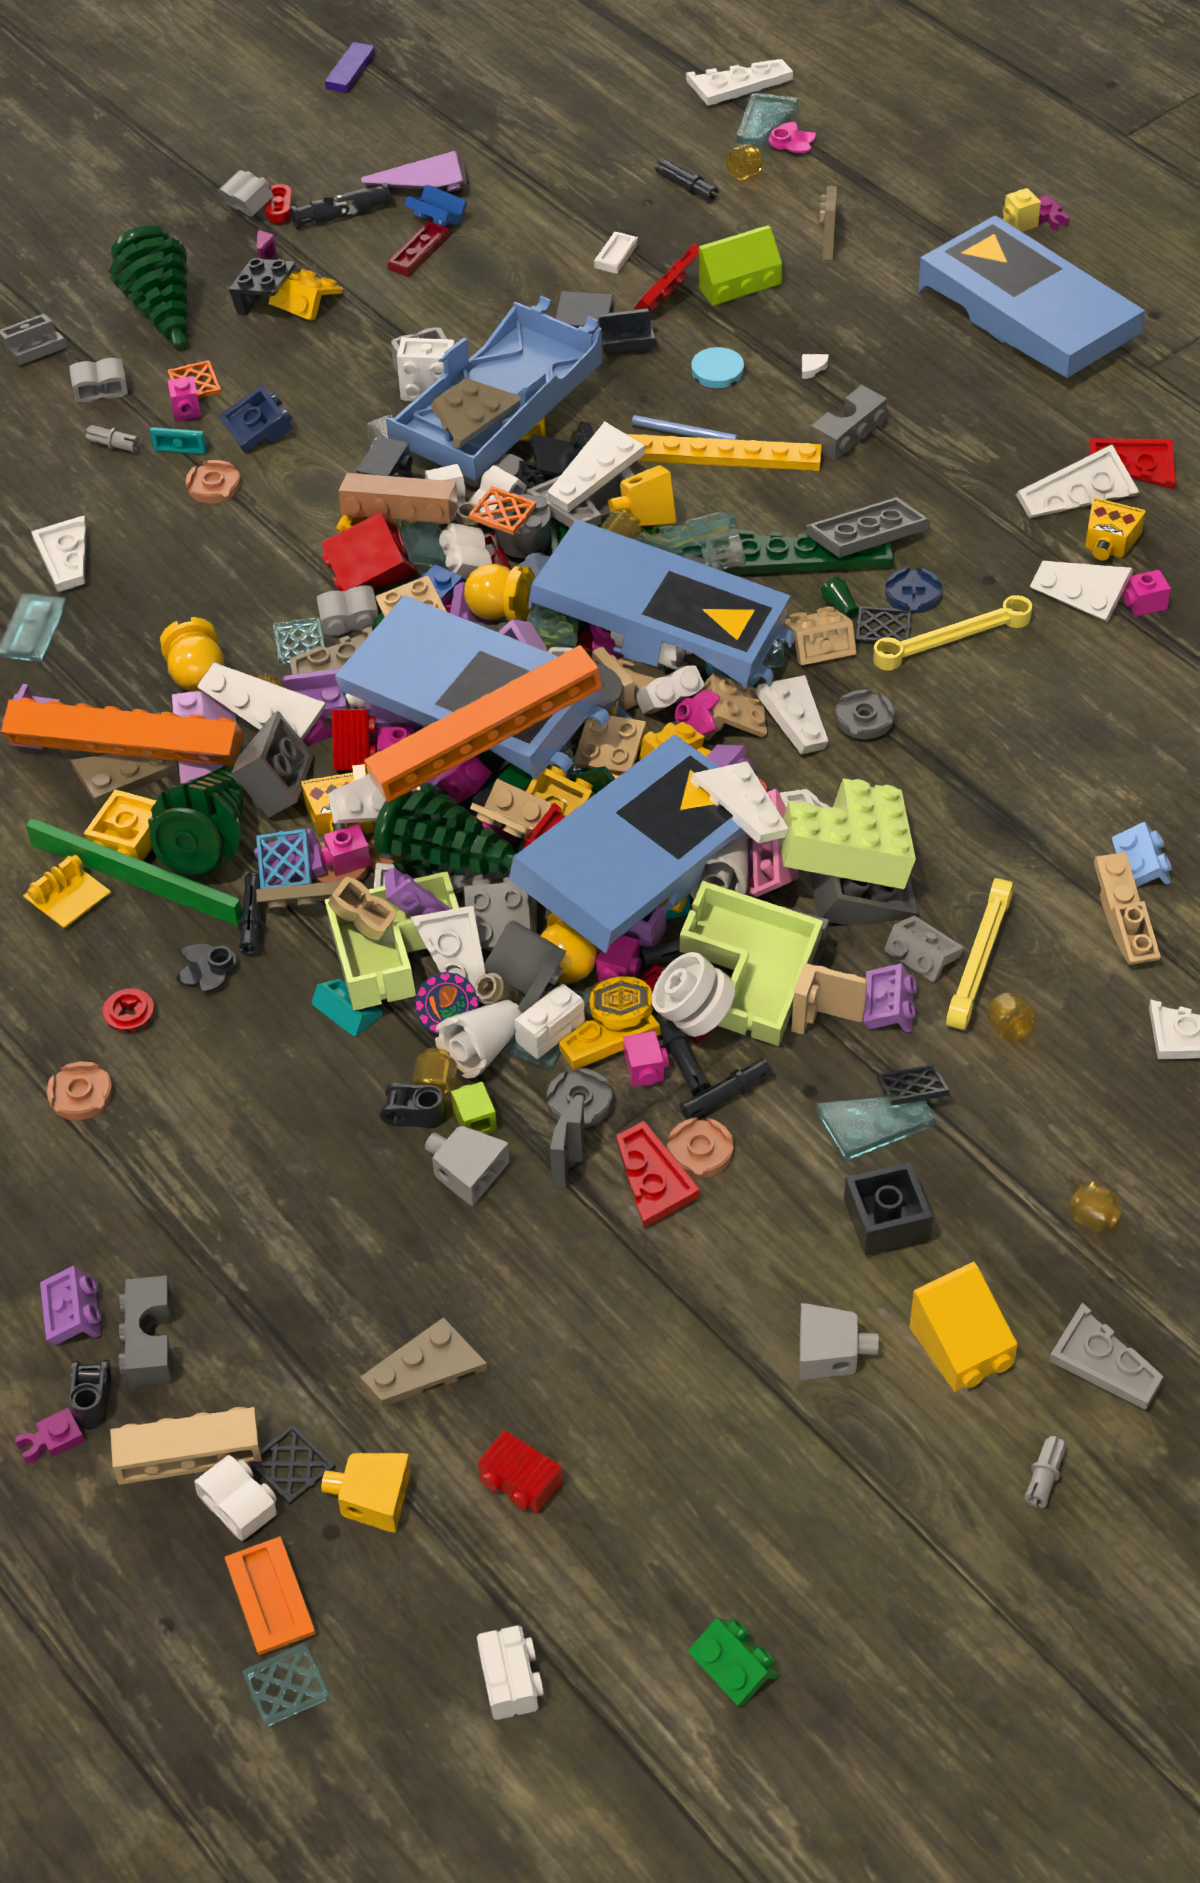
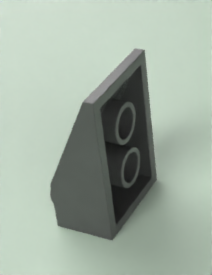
(273, 766)
(860, 902)

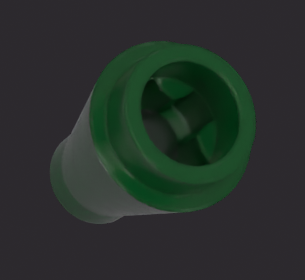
(839, 596)

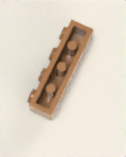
(398, 498)

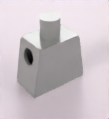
(467, 1161)
(831, 1342)

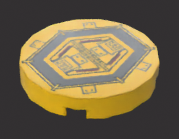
(621, 1002)

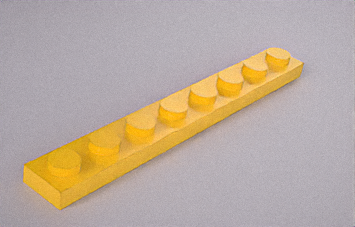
(730, 452)

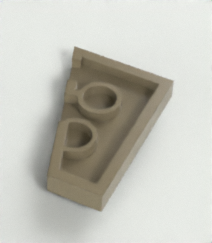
(827, 219)
(328, 658)
(119, 772)
(302, 894)
(425, 1361)

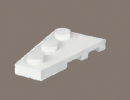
(795, 712)
(453, 941)

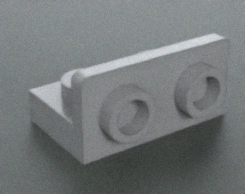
(922, 947)

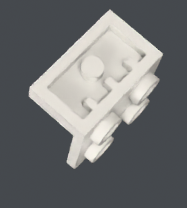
(419, 364)

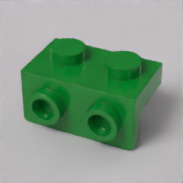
(733, 1659)

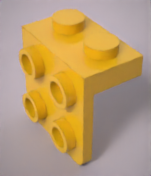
(303, 293)

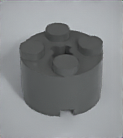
(532, 534)

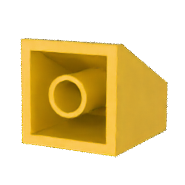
(962, 1327)

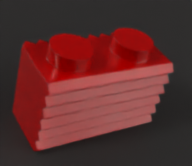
(352, 737)
(520, 1472)

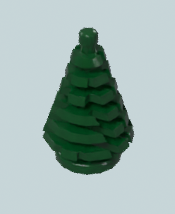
(152, 275)
(198, 822)
(438, 837)

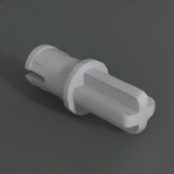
(113, 438)
(1045, 1472)

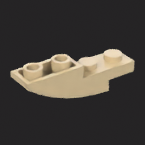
(1124, 911)

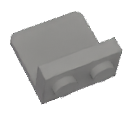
(495, 907)

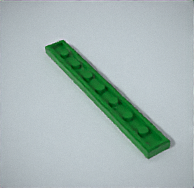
(135, 872)

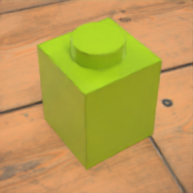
(474, 1108)

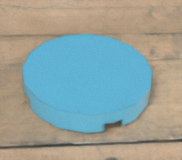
(717, 367)

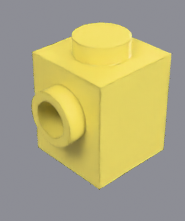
(1022, 210)

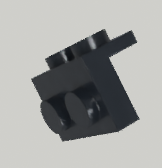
(626, 331)

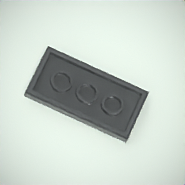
(868, 527)

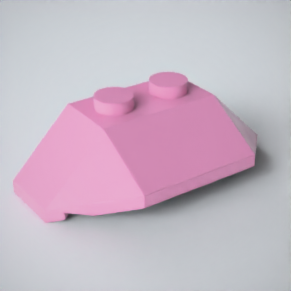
(766, 860)

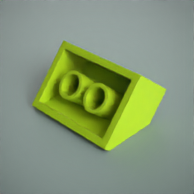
(739, 265)

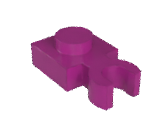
(1052, 213)
(54, 1434)

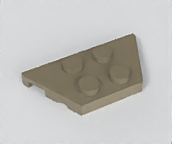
(472, 409)

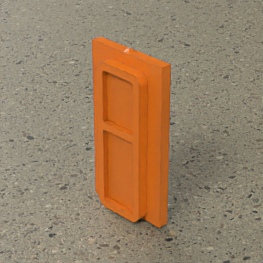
(269, 1595)

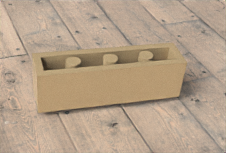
(184, 1444)

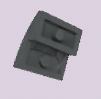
(32, 339)
(567, 1141)

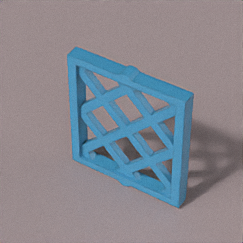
(295, 869)

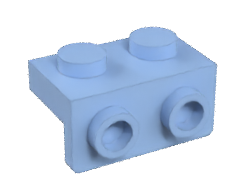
(1144, 853)

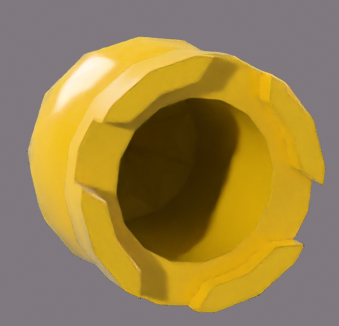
(499, 593)
(190, 651)
(580, 953)

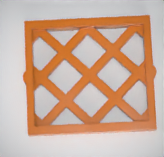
(190, 368)
(497, 523)

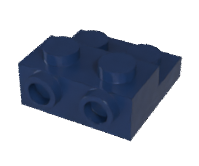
(257, 418)

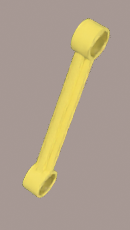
(952, 632)
(962, 1003)

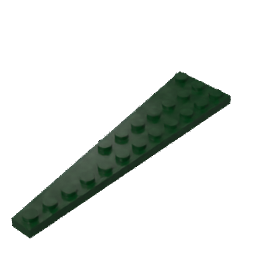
(775, 552)

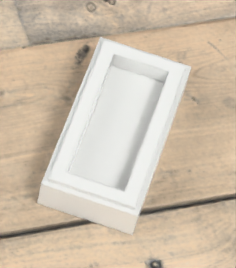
(616, 252)

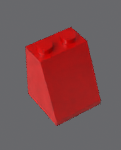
(368, 555)

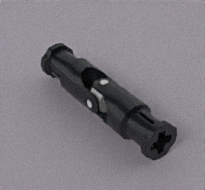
(336, 206)

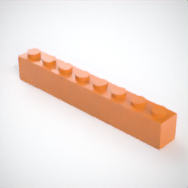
(483, 723)
(122, 732)

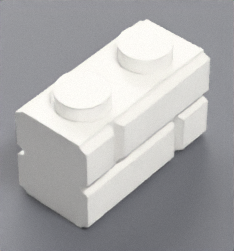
(549, 1020)
(508, 1672)

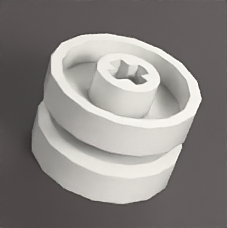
(693, 994)

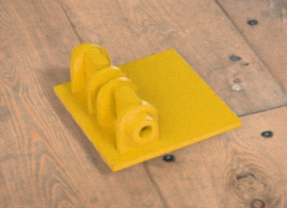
(66, 892)

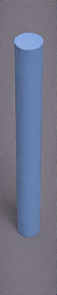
(680, 429)

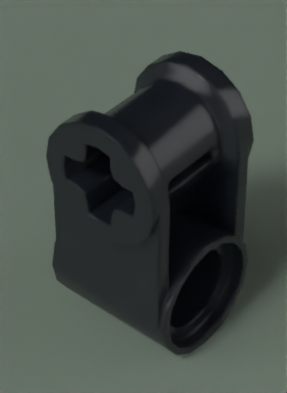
(414, 1106)
(90, 1387)

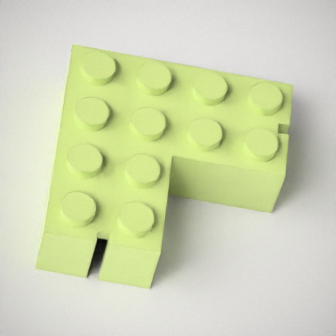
(856, 839)
(764, 949)
(381, 966)

